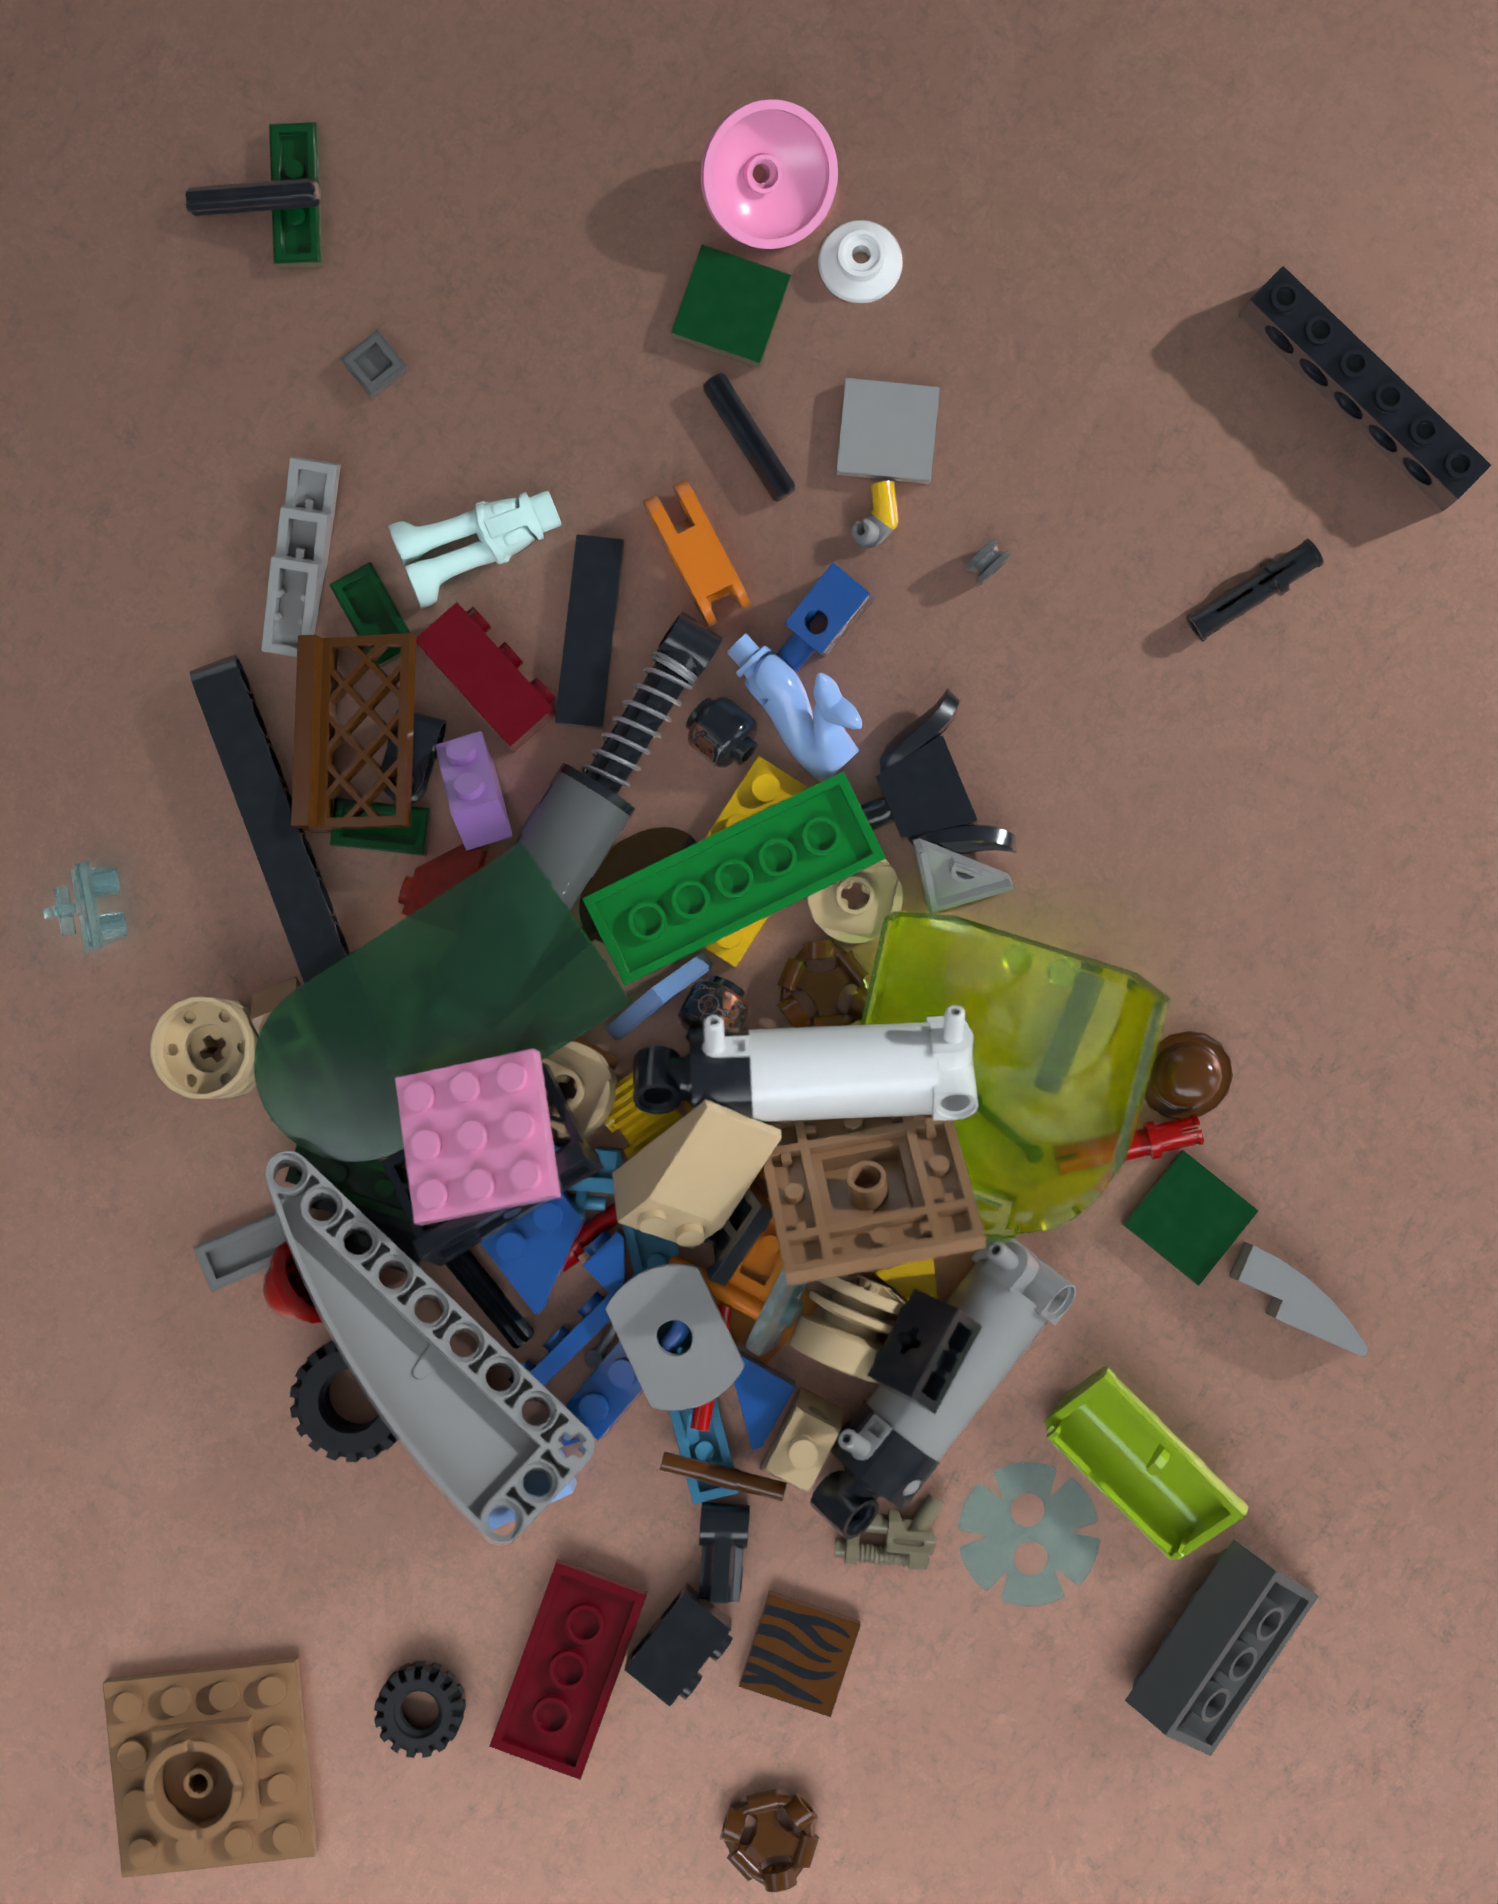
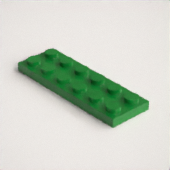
(734, 878)

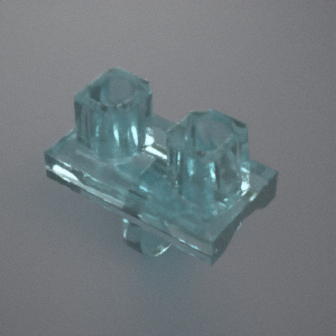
(95, 928)

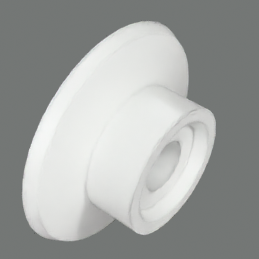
(860, 281)

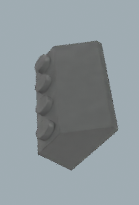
(1220, 1648)

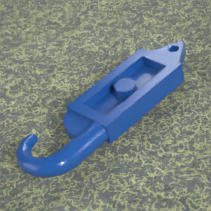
(614, 1387)

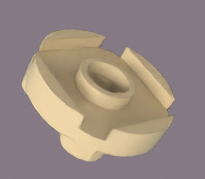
(864, 924)
(593, 1082)

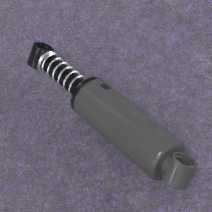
(581, 811)

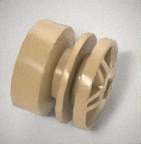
(186, 1045)
(850, 1325)

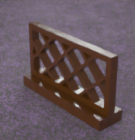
(316, 737)

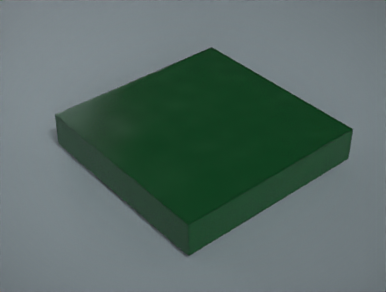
(730, 306)
(1190, 1217)

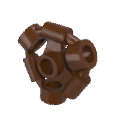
(823, 987)
(771, 1838)

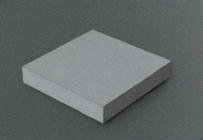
(888, 430)

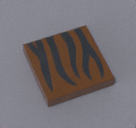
(799, 1653)

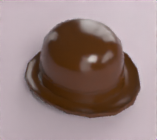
(1188, 1075)

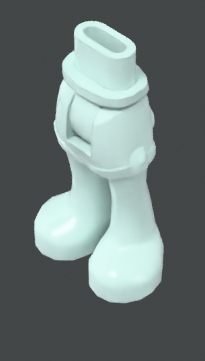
(502, 531)

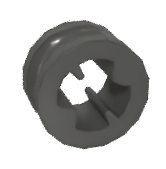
(987, 561)

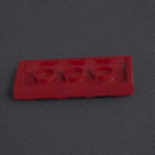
(568, 1669)

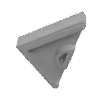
(954, 878)

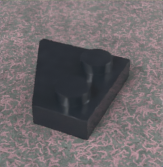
(738, 1234)

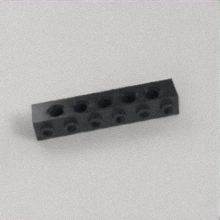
(1364, 389)

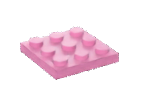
(477, 1137)

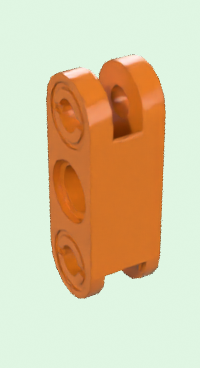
(697, 553)

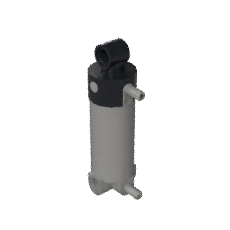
(897, 1445)

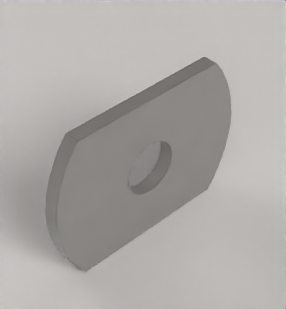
(669, 1378)

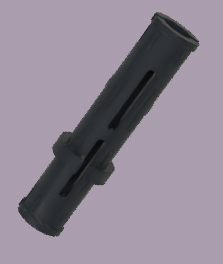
(1270, 580)

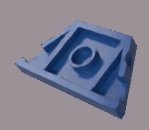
(537, 1248)

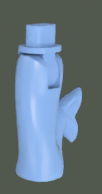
(813, 738)

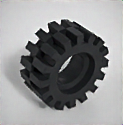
(412, 1737)

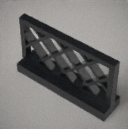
(455, 1236)

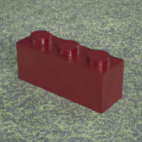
(487, 675)

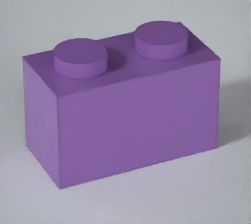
(473, 790)

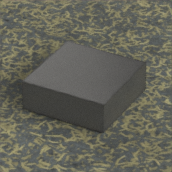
(375, 364)

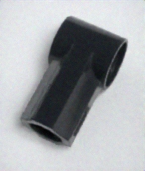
(722, 1540)

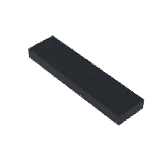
(589, 632)

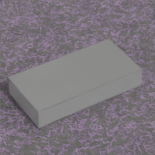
(240, 1251)

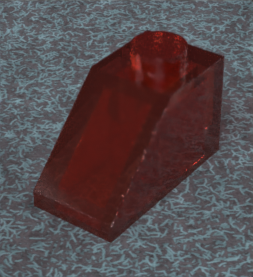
(440, 875)

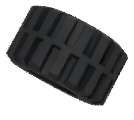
(320, 1419)

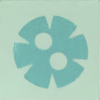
(994, 1555)

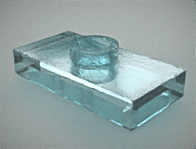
(779, 1312)

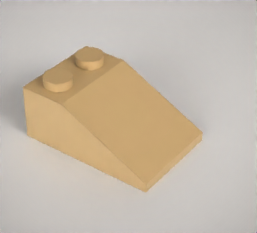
(693, 1174)

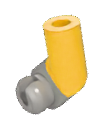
(881, 519)

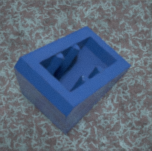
(762, 1397)

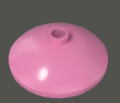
(796, 180)

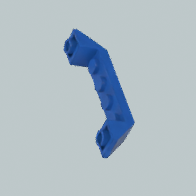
(609, 1269)

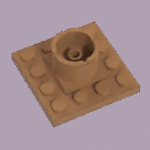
(869, 1195)
(237, 1730)

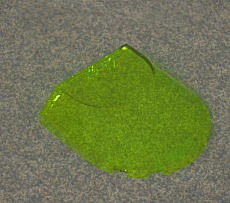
(1054, 1058)

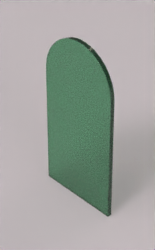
(451, 984)

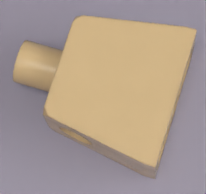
(803, 1440)

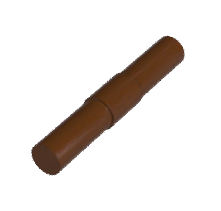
(723, 1476)

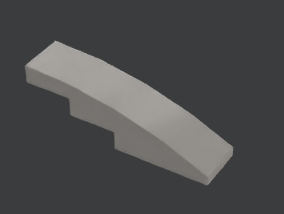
(301, 554)

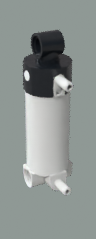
(817, 1071)

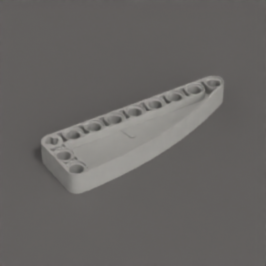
(430, 1399)

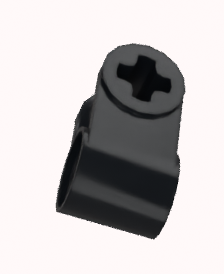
(426, 734)

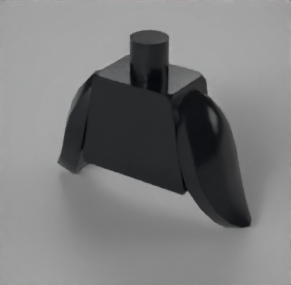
(926, 792)

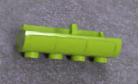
(1142, 1465)

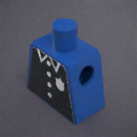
(842, 603)

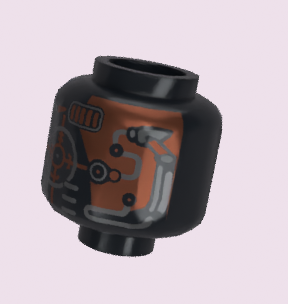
(722, 732)
(710, 998)

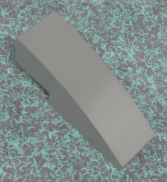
(1296, 1298)

